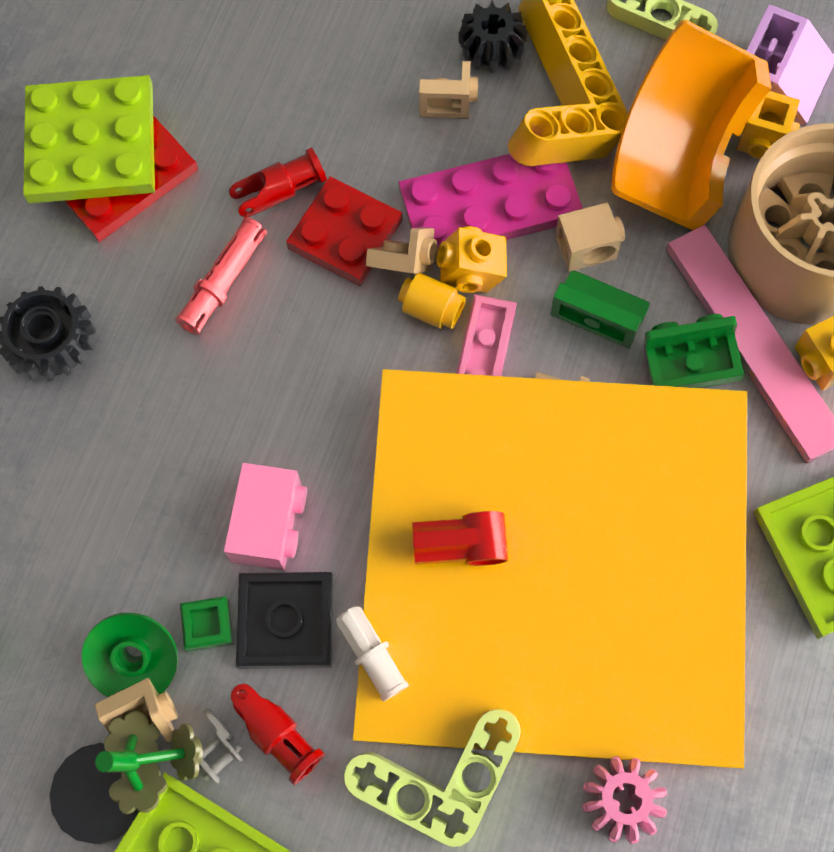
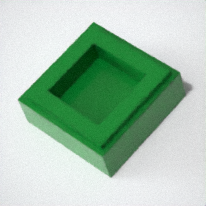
(206, 624)

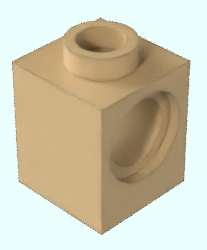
(589, 236)

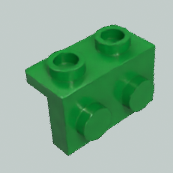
(694, 353)

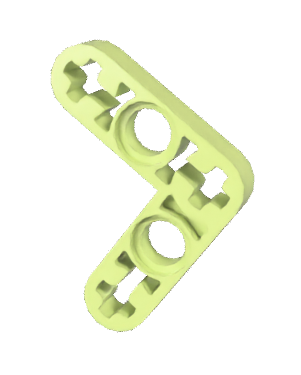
(679, 9)
(455, 795)

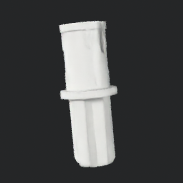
(371, 653)

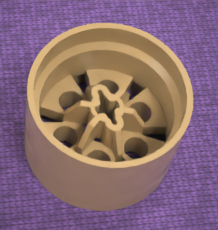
(771, 260)

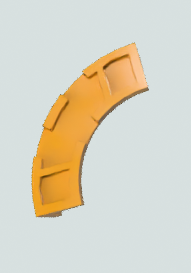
(682, 123)

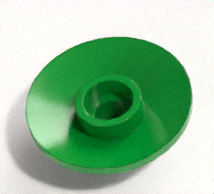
(113, 668)

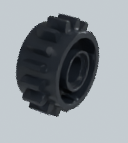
(30, 317)

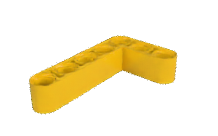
(591, 107)

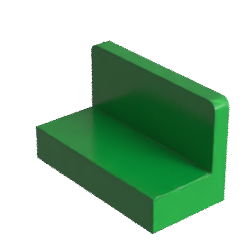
(599, 308)

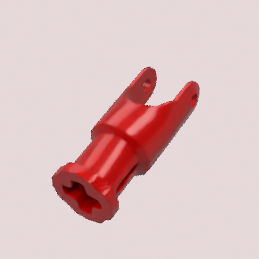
(278, 183)
(273, 731)

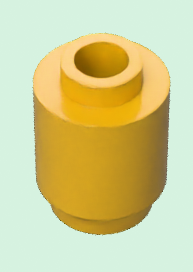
(431, 301)

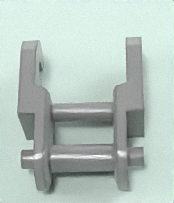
(222, 736)

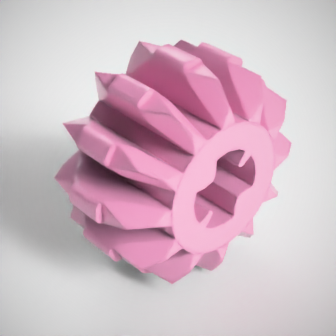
(638, 791)

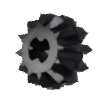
(492, 36)

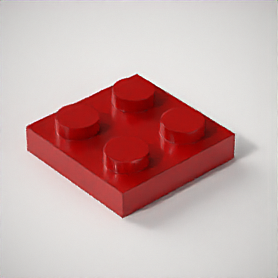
(342, 228)

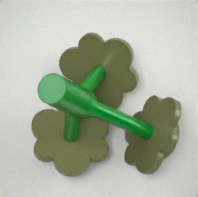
(135, 744)

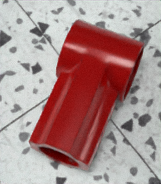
(474, 539)

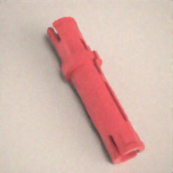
(213, 288)

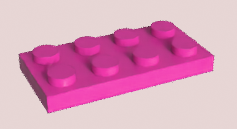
(492, 196)

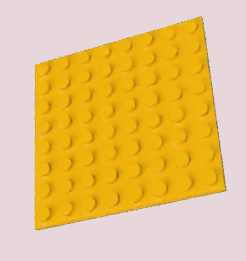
(619, 578)

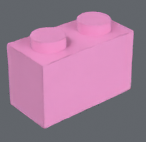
(265, 517)

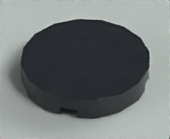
(83, 801)

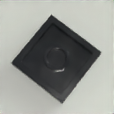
(284, 620)

